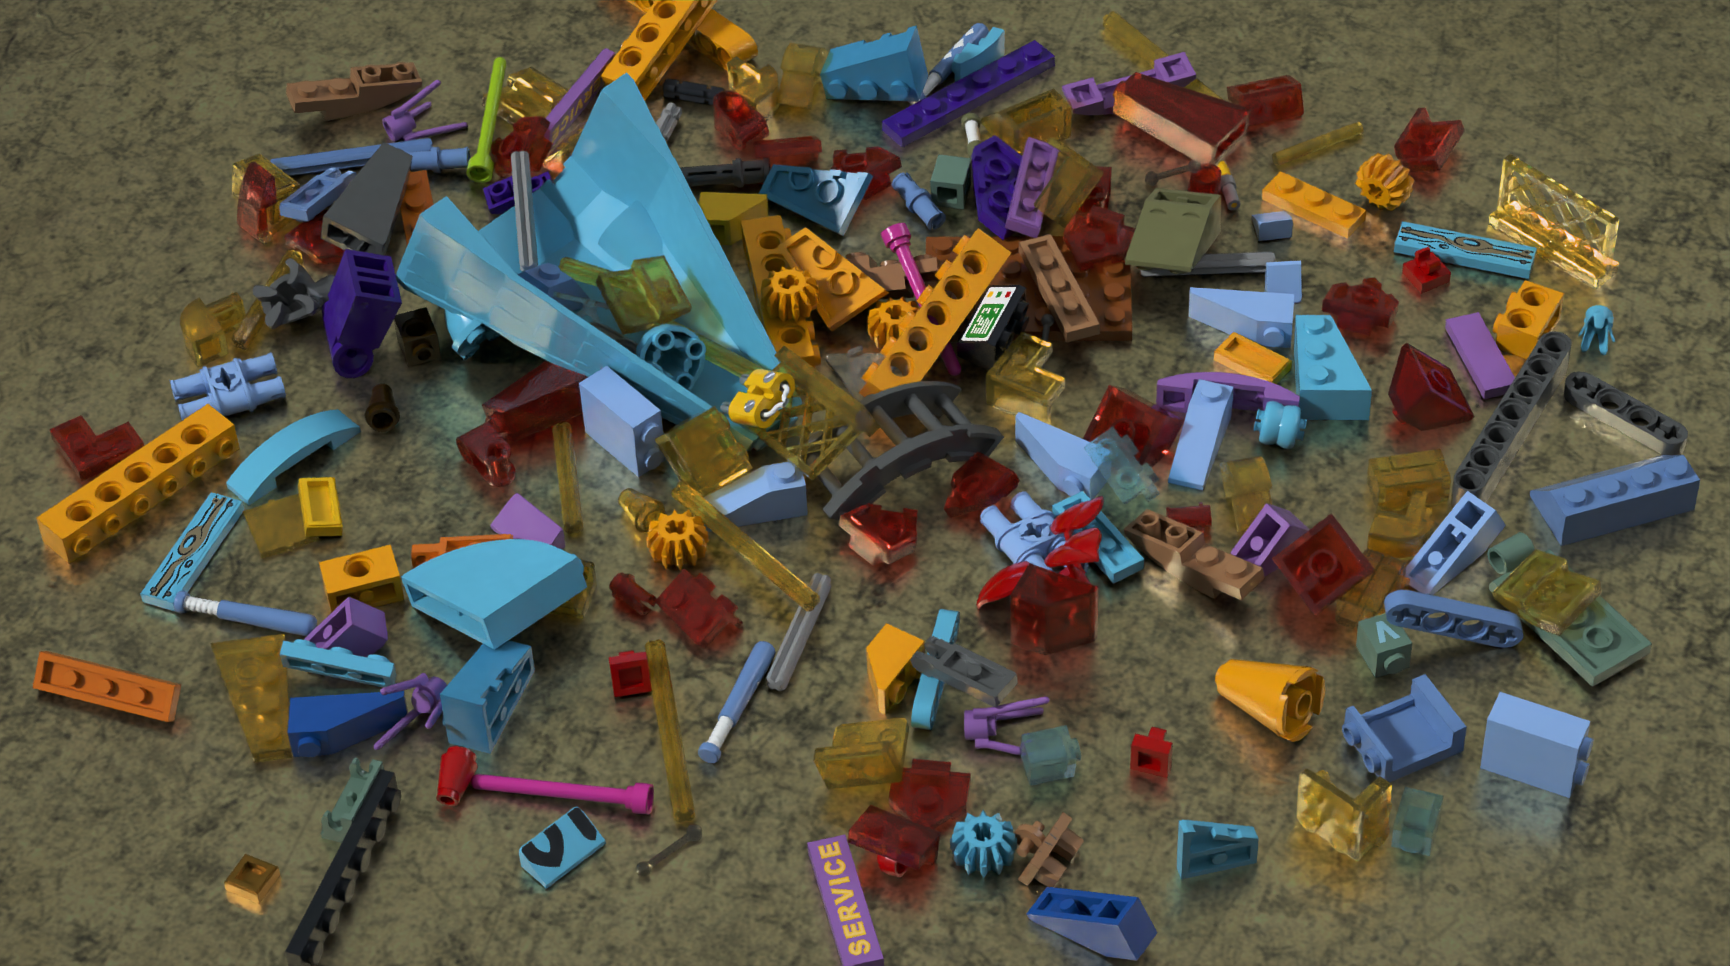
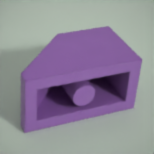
(1268, 536)
(352, 627)

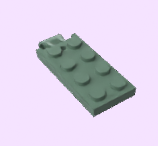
(1596, 642)

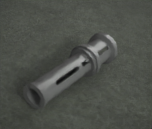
(738, 172)

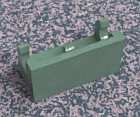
(337, 823)

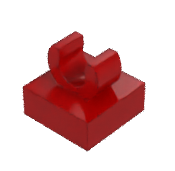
(1426, 271)
(630, 673)
(1151, 753)

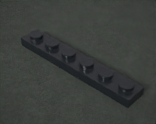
(340, 878)

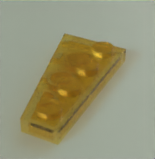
(258, 692)

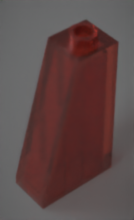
(1180, 117)

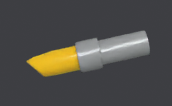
(1228, 187)

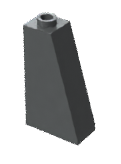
(370, 204)

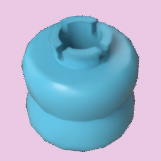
(1280, 425)

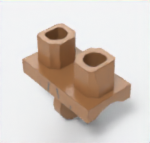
(1059, 839)

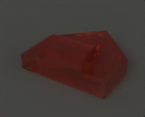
(526, 136)
(874, 161)
(1097, 237)
(308, 240)
(1361, 306)
(979, 485)
(880, 533)
(930, 793)

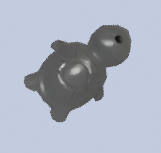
(292, 296)

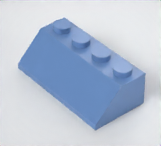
(1618, 498)

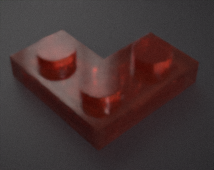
(92, 453)

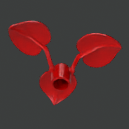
(1077, 549)

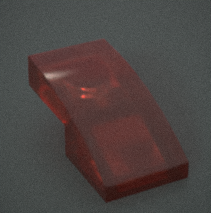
(255, 195)

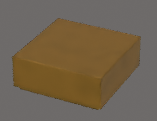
(252, 878)

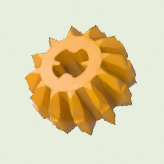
(1384, 181)
(789, 294)
(885, 319)
(677, 539)

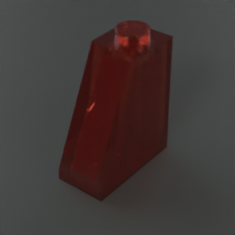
(535, 402)

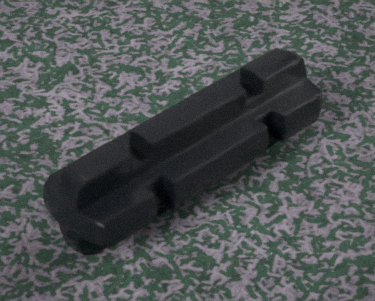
(690, 91)

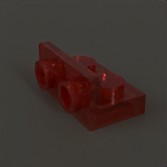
(1269, 99)

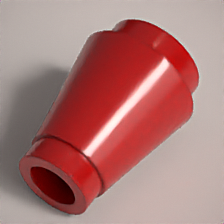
(455, 774)

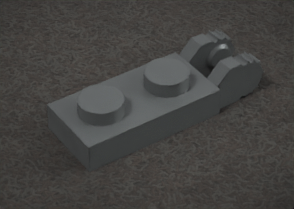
(965, 671)

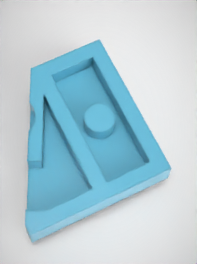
(1214, 847)

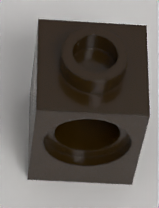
(417, 337)

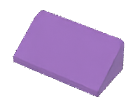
(528, 523)

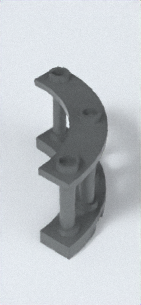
(910, 454)

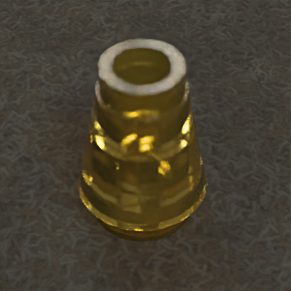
(640, 508)

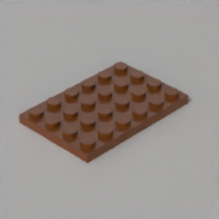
(1104, 287)

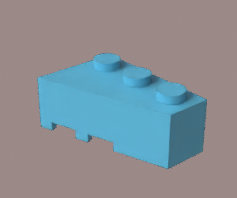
(1327, 372)

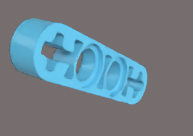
(930, 688)

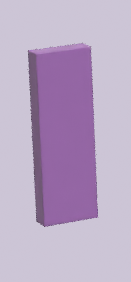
(1480, 354)

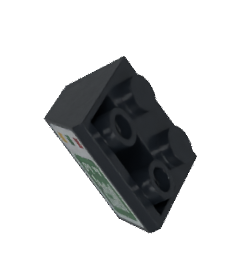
(994, 325)

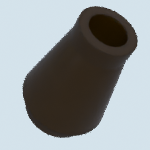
(382, 410)

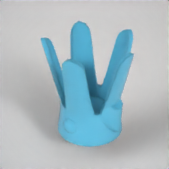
(1597, 321)

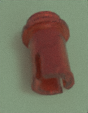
(1192, 516)
(625, 588)

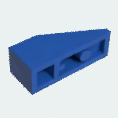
(338, 721)
(1100, 921)

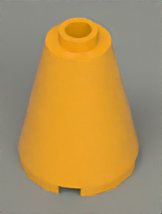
(1274, 694)

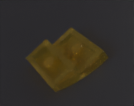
(528, 95)
(643, 295)
(1547, 592)

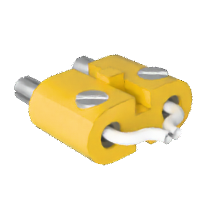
(764, 397)

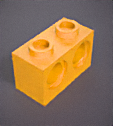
(1527, 317)

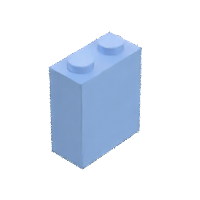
(622, 421)
(1536, 745)

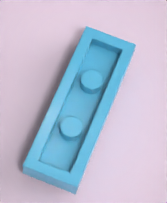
(1116, 555)
(338, 663)

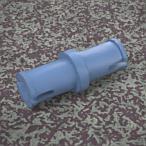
(440, 159)
(918, 201)

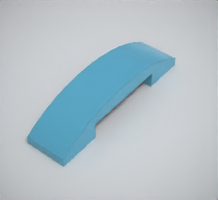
(287, 447)

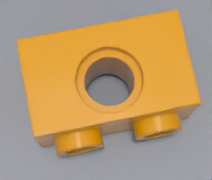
(365, 576)

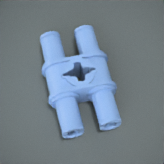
(229, 386)
(1026, 539)

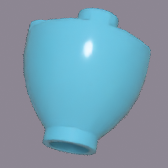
(676, 356)

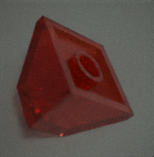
(1426, 392)
(1323, 564)

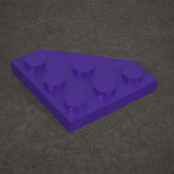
(994, 177)

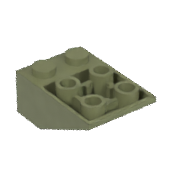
(1175, 230)

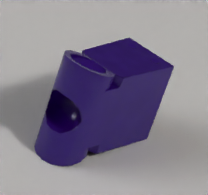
(360, 310)

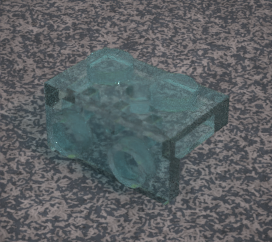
(1120, 468)

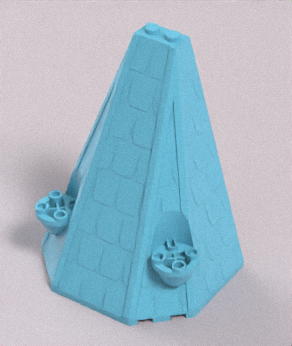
(607, 207)

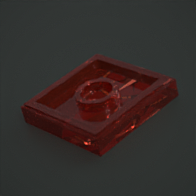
(786, 146)

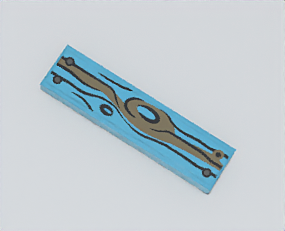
(1467, 249)
(192, 550)

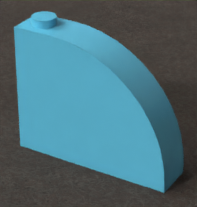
(495, 587)

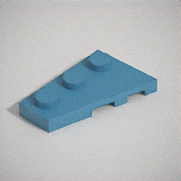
(818, 195)

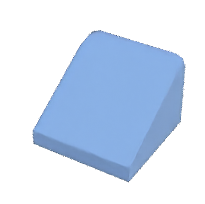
(1272, 225)
(1284, 278)

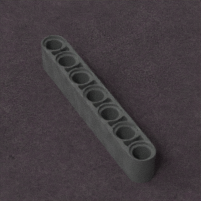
(1513, 418)

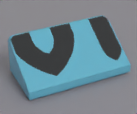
(560, 847)

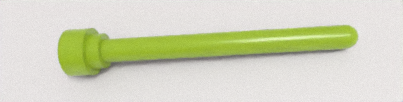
(481, 166)

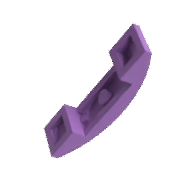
(1098, 99)
(1248, 392)

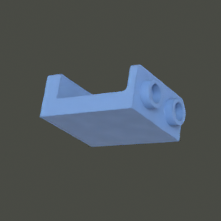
(1406, 732)

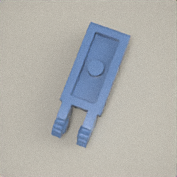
(316, 195)

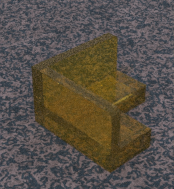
(1068, 186)
(1019, 382)

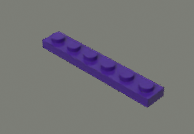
(968, 93)

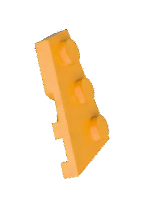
(841, 285)

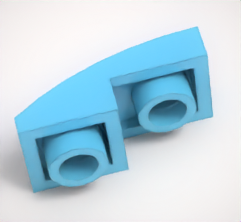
(977, 56)

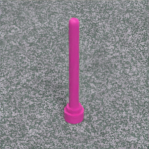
(898, 240)
(636, 797)

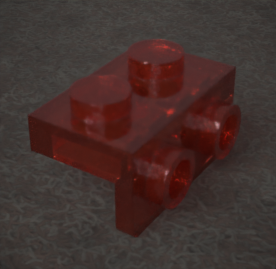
(1427, 144)
(697, 608)
(895, 838)

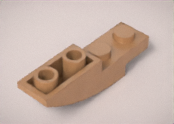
(363, 92)
(891, 274)
(1187, 557)

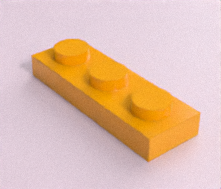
(1314, 204)

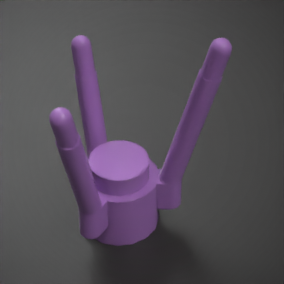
(401, 121)
(424, 700)
(982, 722)

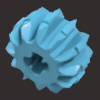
(983, 843)

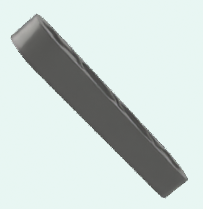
(1661, 433)

